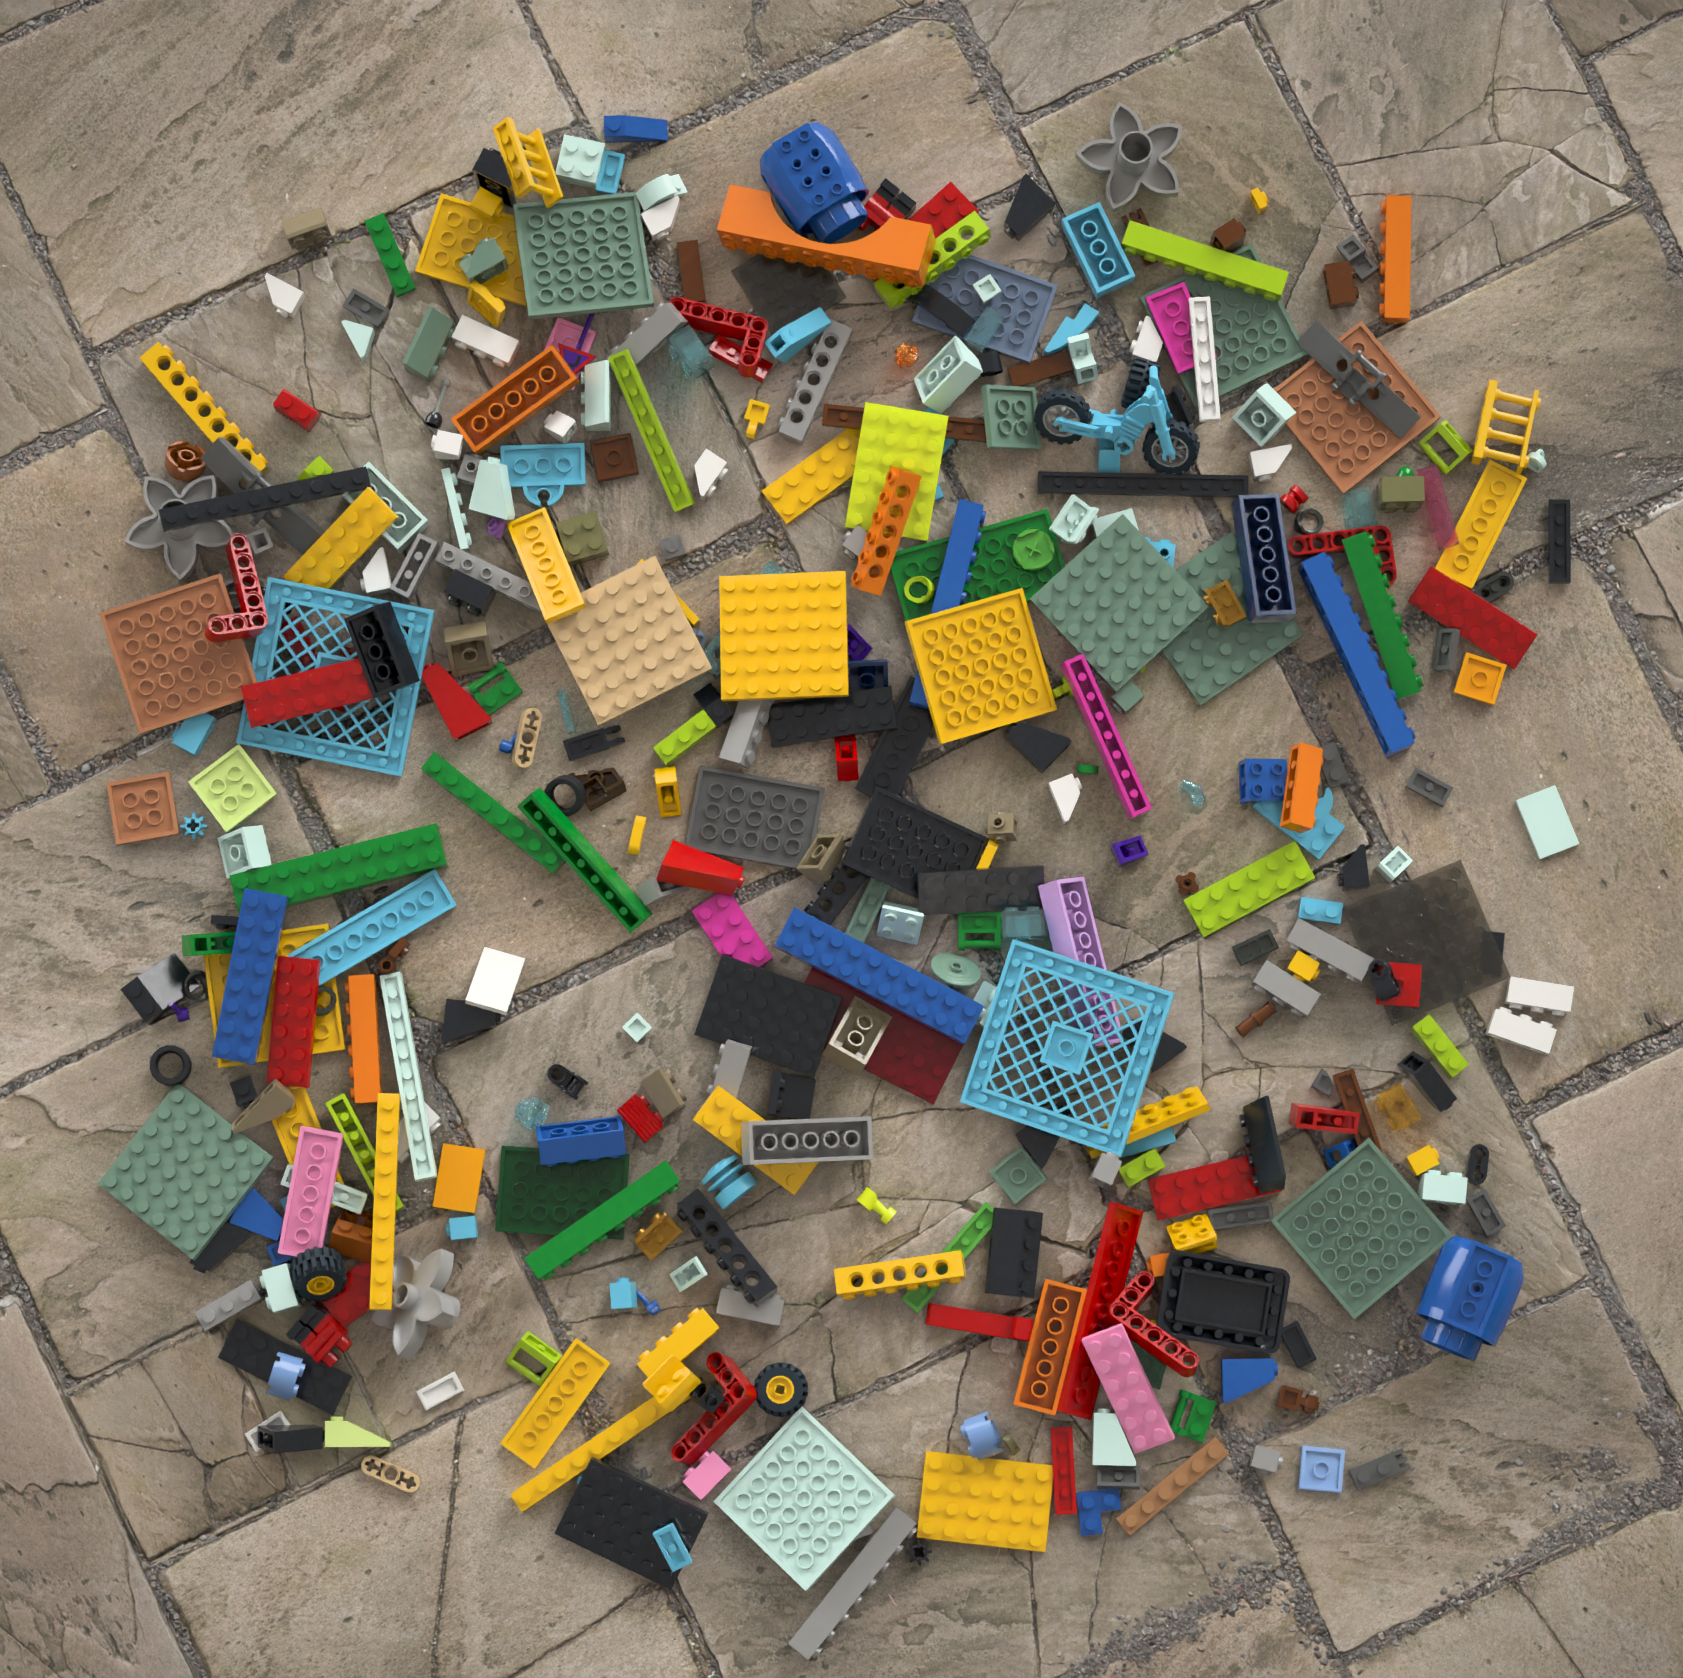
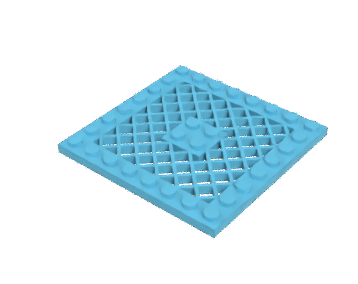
(265, 651)
(1067, 1047)

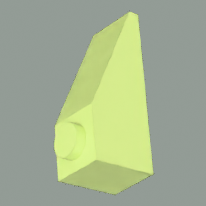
(347, 1434)

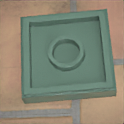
(1018, 1175)

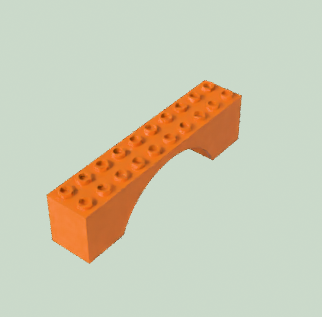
(894, 252)

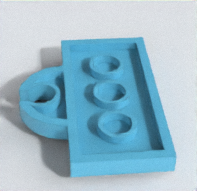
(545, 469)
(1315, 840)

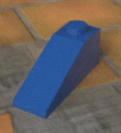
(634, 129)

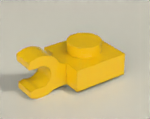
(755, 415)

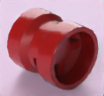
(1293, 499)

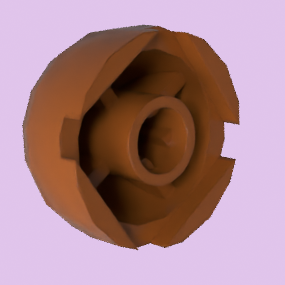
(184, 461)

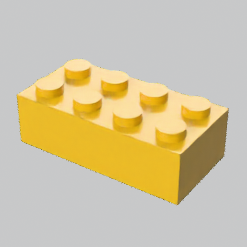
(681, 1343)

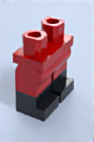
(883, 199)
(319, 1334)

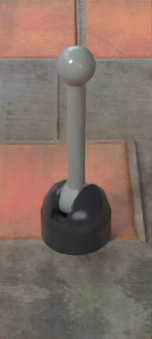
(434, 418)

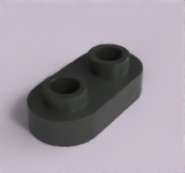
(1493, 588)

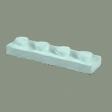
(455, 501)
(343, 1195)

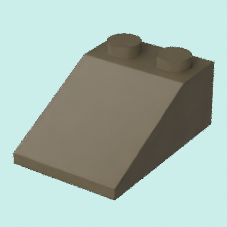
(857, 1036)

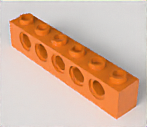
(890, 539)

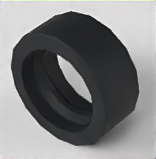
(576, 785)
(187, 1065)

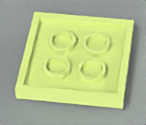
(232, 788)

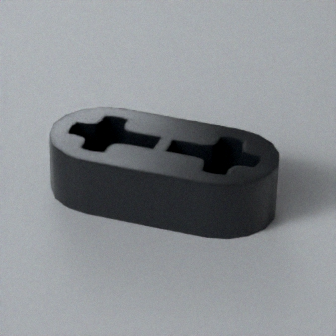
(1483, 1164)

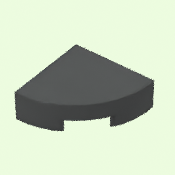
(1323, 1083)

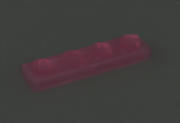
(1438, 508)

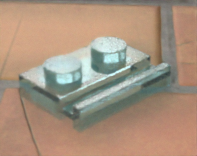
(1358, 508)

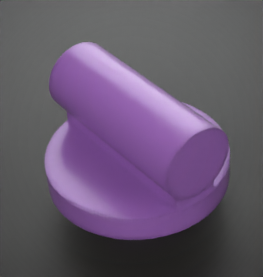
(496, 527)

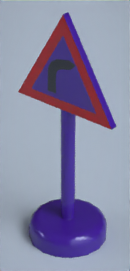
(575, 357)

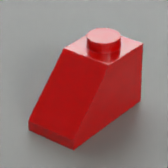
(846, 758)

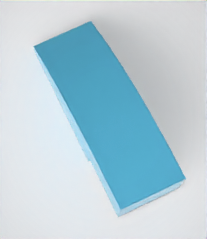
(1070, 328)
(1150, 1142)

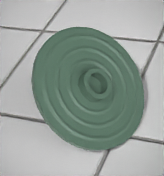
(955, 969)

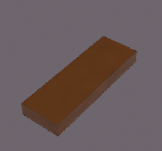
(691, 270)
(1040, 369)

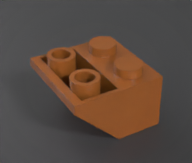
(353, 1235)

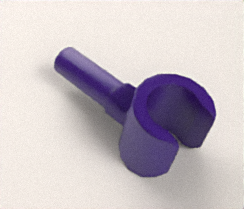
(182, 1014)

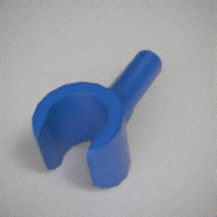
(507, 746)
(653, 1307)

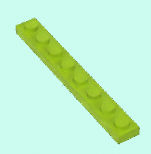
(651, 430)

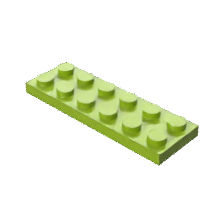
(1249, 889)

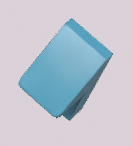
(1107, 457)

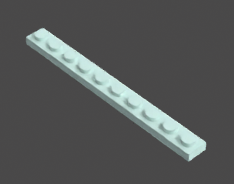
(408, 1076)

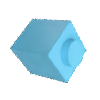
(462, 1228)
(623, 1294)

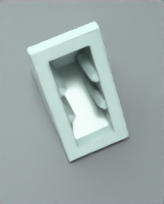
(360, 336)
(1393, 864)
(688, 1274)

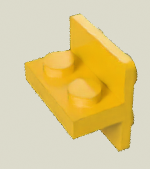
(1193, 1235)
(671, 1383)

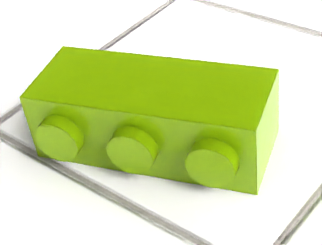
(684, 738)
(1439, 1046)

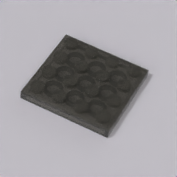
(785, 289)

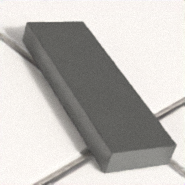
(1241, 1216)

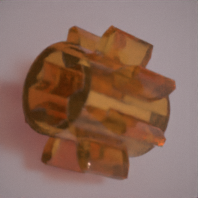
(906, 355)

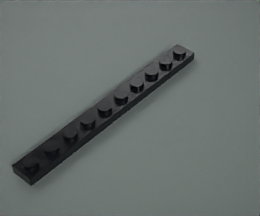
(1142, 484)
(264, 499)

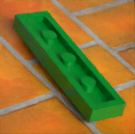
(390, 255)

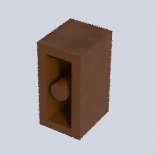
(1229, 236)
(1340, 284)

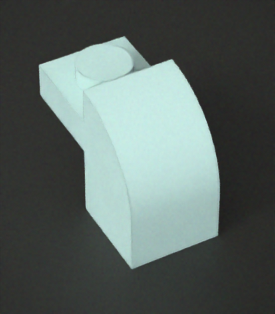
(660, 190)
(1082, 358)

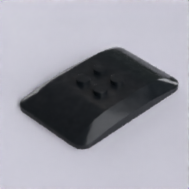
(1223, 1301)

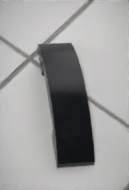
(943, 309)

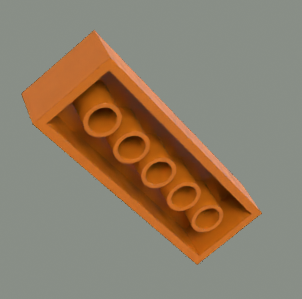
(515, 400)
(1049, 1347)

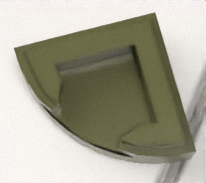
(1010, 1442)

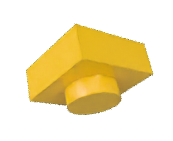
(1259, 200)

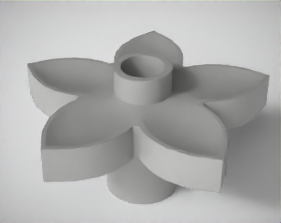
(1133, 158)
(182, 543)
(419, 1301)

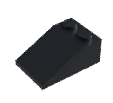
(157, 987)

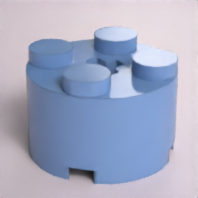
(284, 1376)
(982, 1436)

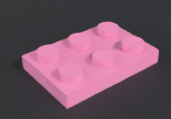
(569, 335)

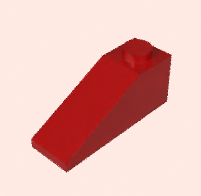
(1323, 1118)

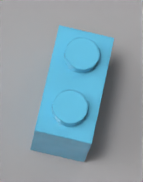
(194, 733)

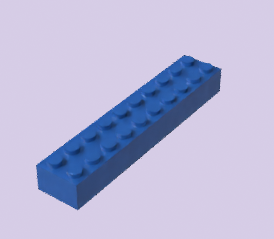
(1356, 655)
(879, 976)

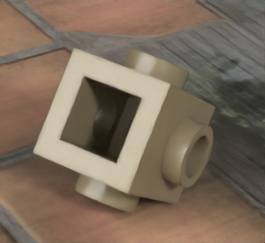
(1002, 827)

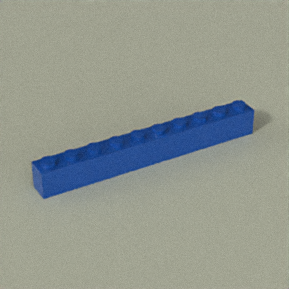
(954, 571)

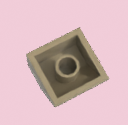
(468, 648)
(822, 857)

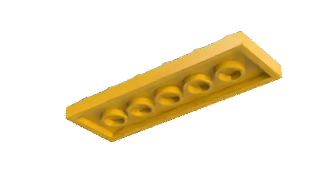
(814, 477)
(1481, 523)
(343, 542)
(546, 565)
(1163, 1114)
(723, 1117)
(289, 1125)
(555, 1403)

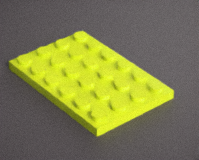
(901, 440)

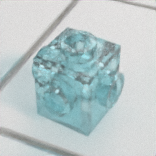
(531, 1112)

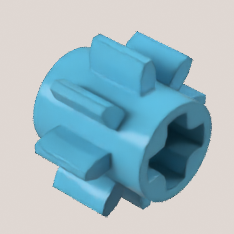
(189, 822)

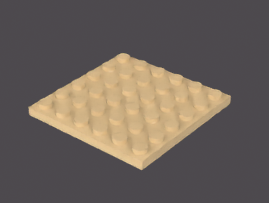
(629, 642)

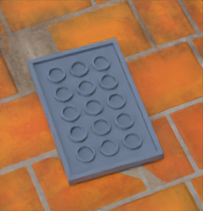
(1022, 302)

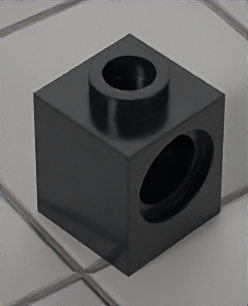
(707, 1396)

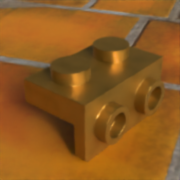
(1225, 604)
(657, 1235)

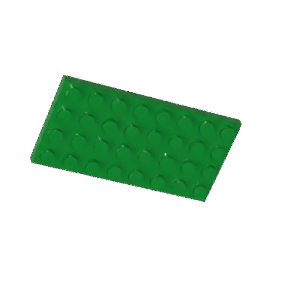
(992, 571)

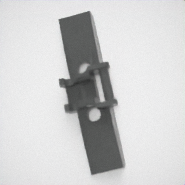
(1353, 384)
(232, 467)

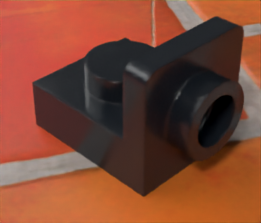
(244, 1091)

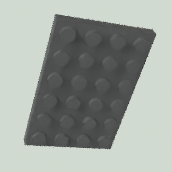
(753, 817)

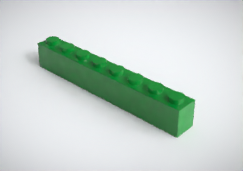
(1382, 615)
(493, 813)
(584, 860)
(602, 1220)

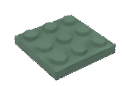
(1010, 417)

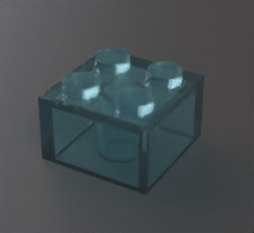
(690, 352)
(1022, 924)

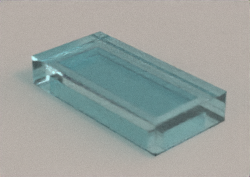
(984, 329)
(567, 716)

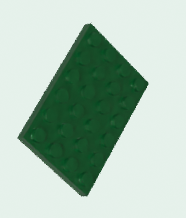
(553, 1198)

